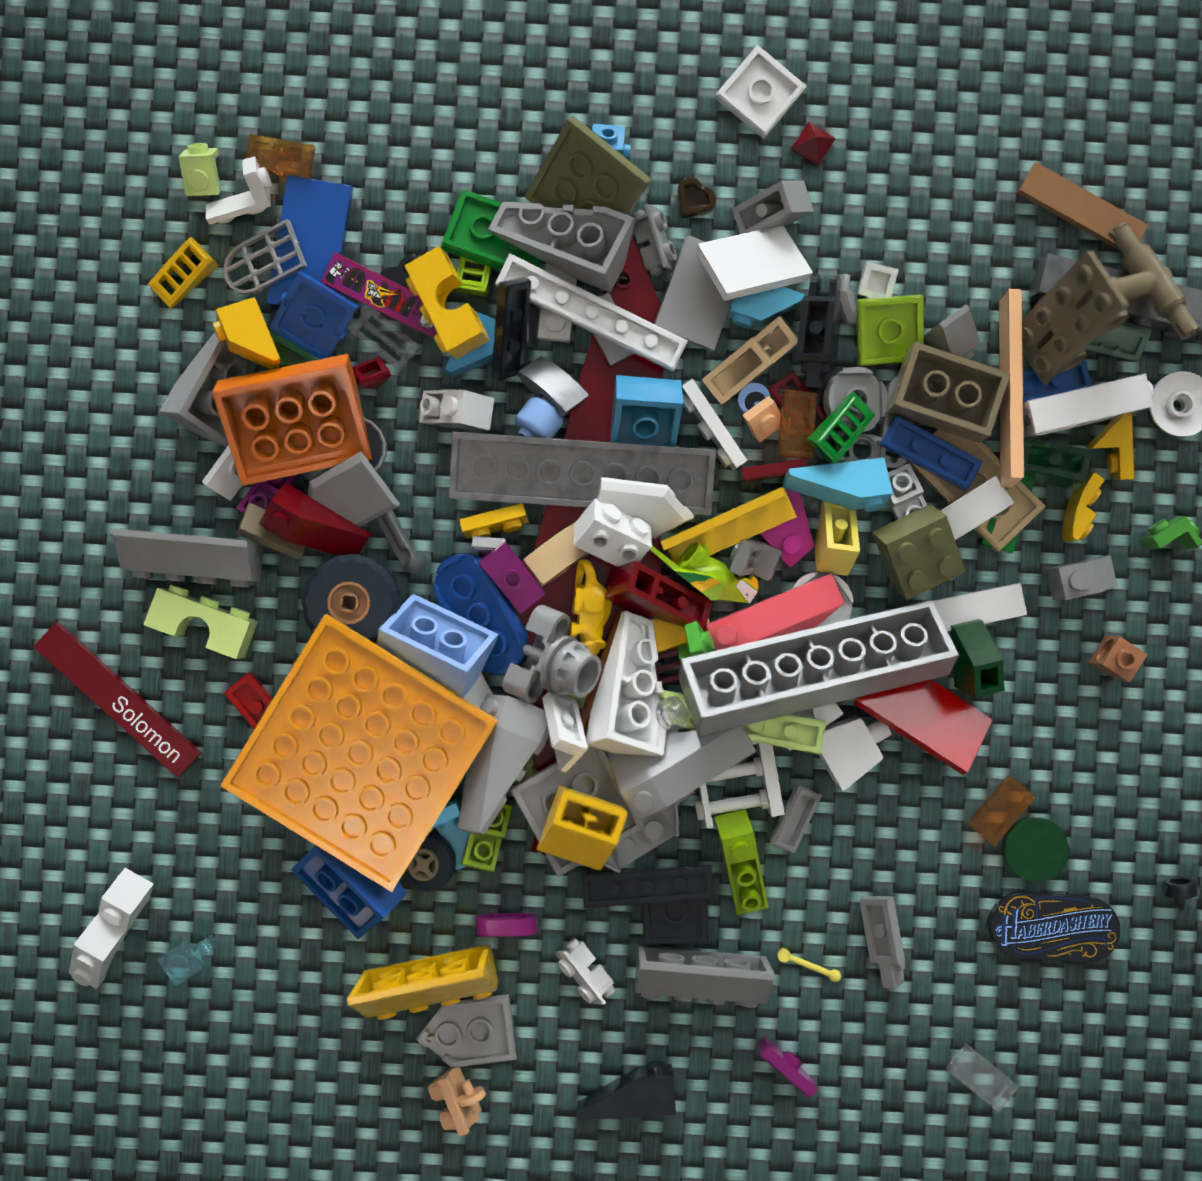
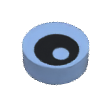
(751, 396)

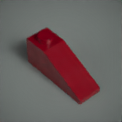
(311, 524)
(656, 596)

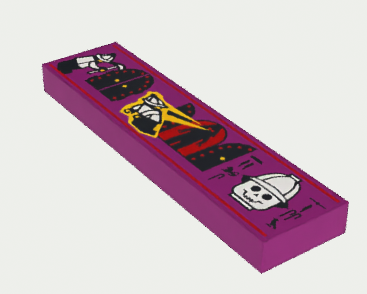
(377, 293)

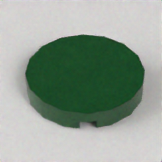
(1035, 849)

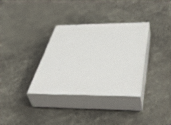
(760, 91)

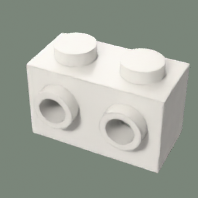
(612, 534)

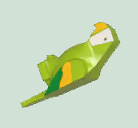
(711, 575)

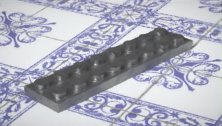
(571, 470)

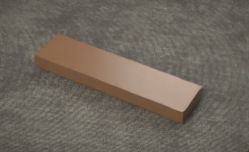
(1076, 204)

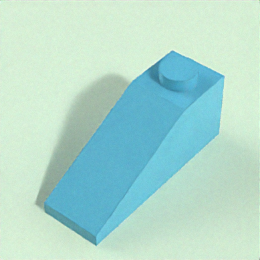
(846, 484)

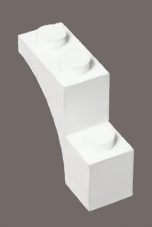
(105, 933)

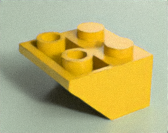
(582, 828)

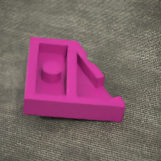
(793, 536)

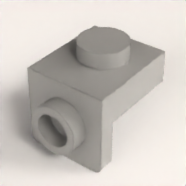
(754, 558)

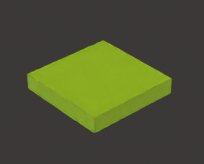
(888, 328)

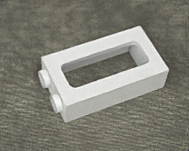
(1086, 405)

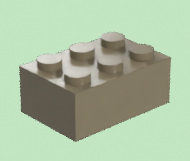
(948, 392)

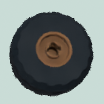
(354, 592)

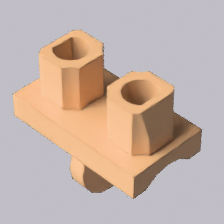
(460, 1099)

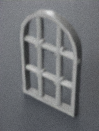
(268, 249)

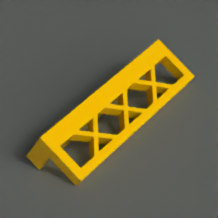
(734, 525)

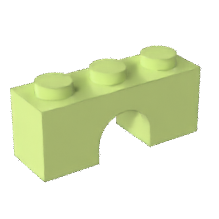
(174, 609)

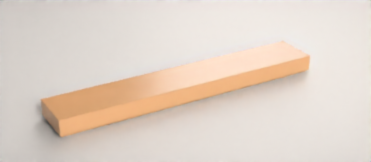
(1012, 403)

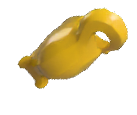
(590, 607)

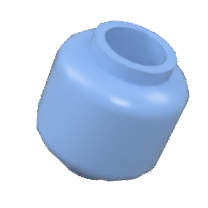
(538, 419)

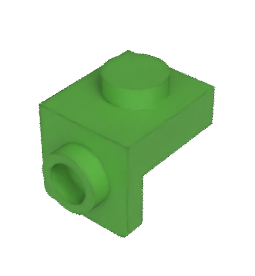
(1164, 532)
(698, 641)

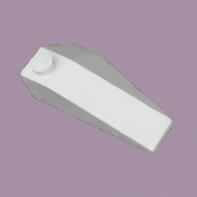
(628, 693)

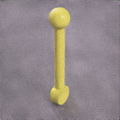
(784, 956)

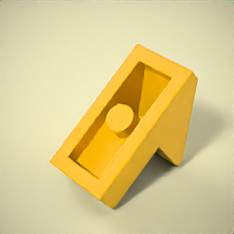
(1119, 437)

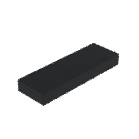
(510, 327)

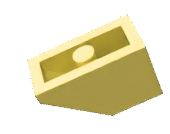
(836, 539)

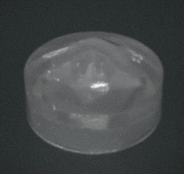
(672, 713)

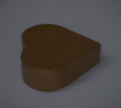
(694, 198)

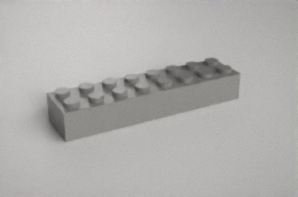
(816, 667)

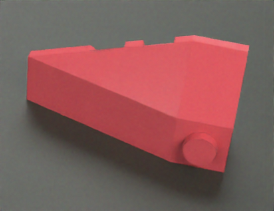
(779, 615)

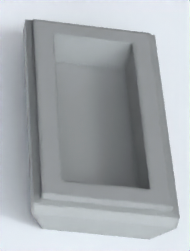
(797, 816)

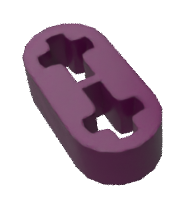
(506, 924)

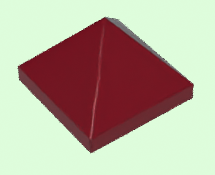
(813, 144)
(371, 373)

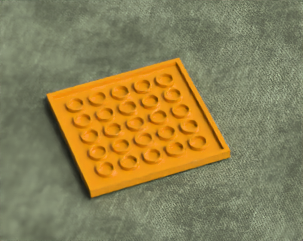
(359, 752)

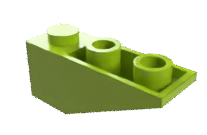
(741, 861)

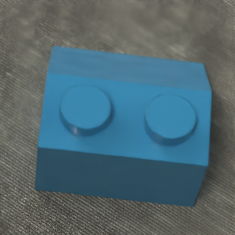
(646, 411)

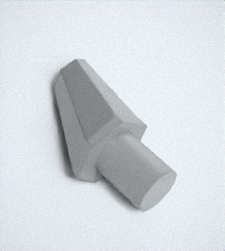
(847, 300)

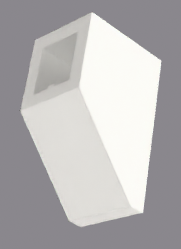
(456, 409)

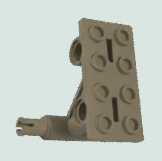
(1093, 303)

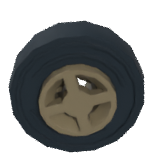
(428, 877)

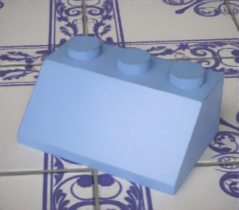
(438, 643)

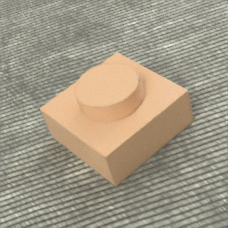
(763, 419)

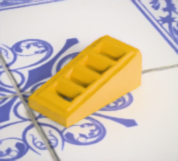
(198, 274)

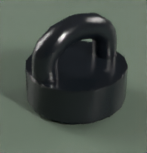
(1180, 889)

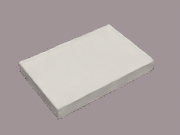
(753, 262)

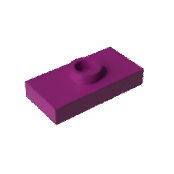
(512, 577)
(788, 1066)

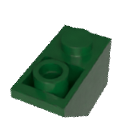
(979, 663)

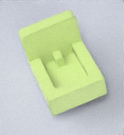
(200, 170)

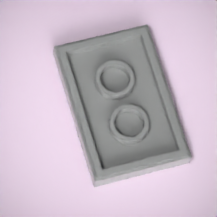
(692, 302)

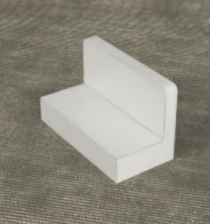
(565, 729)

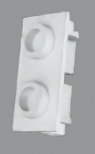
(591, 983)

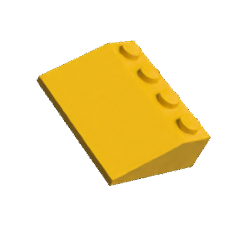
(425, 982)

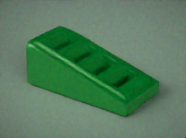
(817, 438)

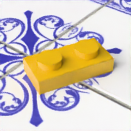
(506, 519)

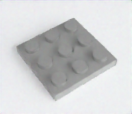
(589, 775)

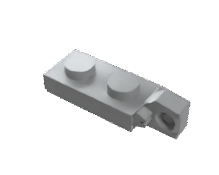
(883, 938)

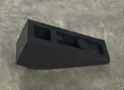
(638, 1093)

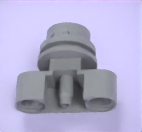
(553, 661)

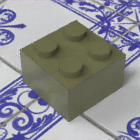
(919, 551)

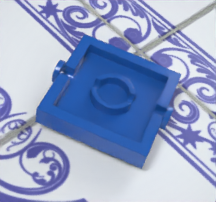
(313, 316)

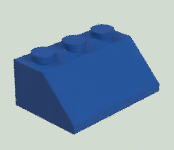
(346, 892)

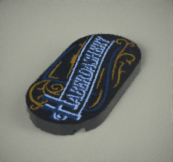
(1054, 926)

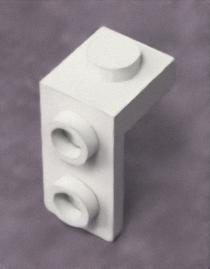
(248, 202)

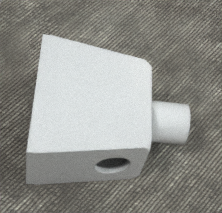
(852, 749)

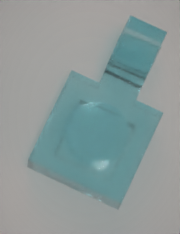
(186, 959)

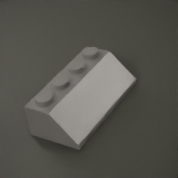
(189, 556)
(703, 976)

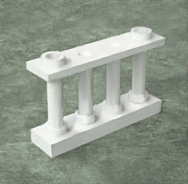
(767, 798)

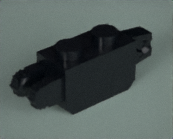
(819, 332)

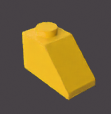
(246, 333)

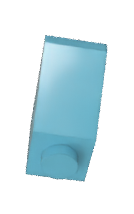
(763, 306)

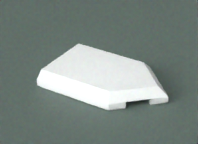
(647, 501)

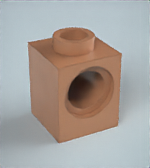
(1117, 658)

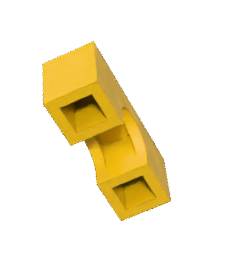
(433, 279)

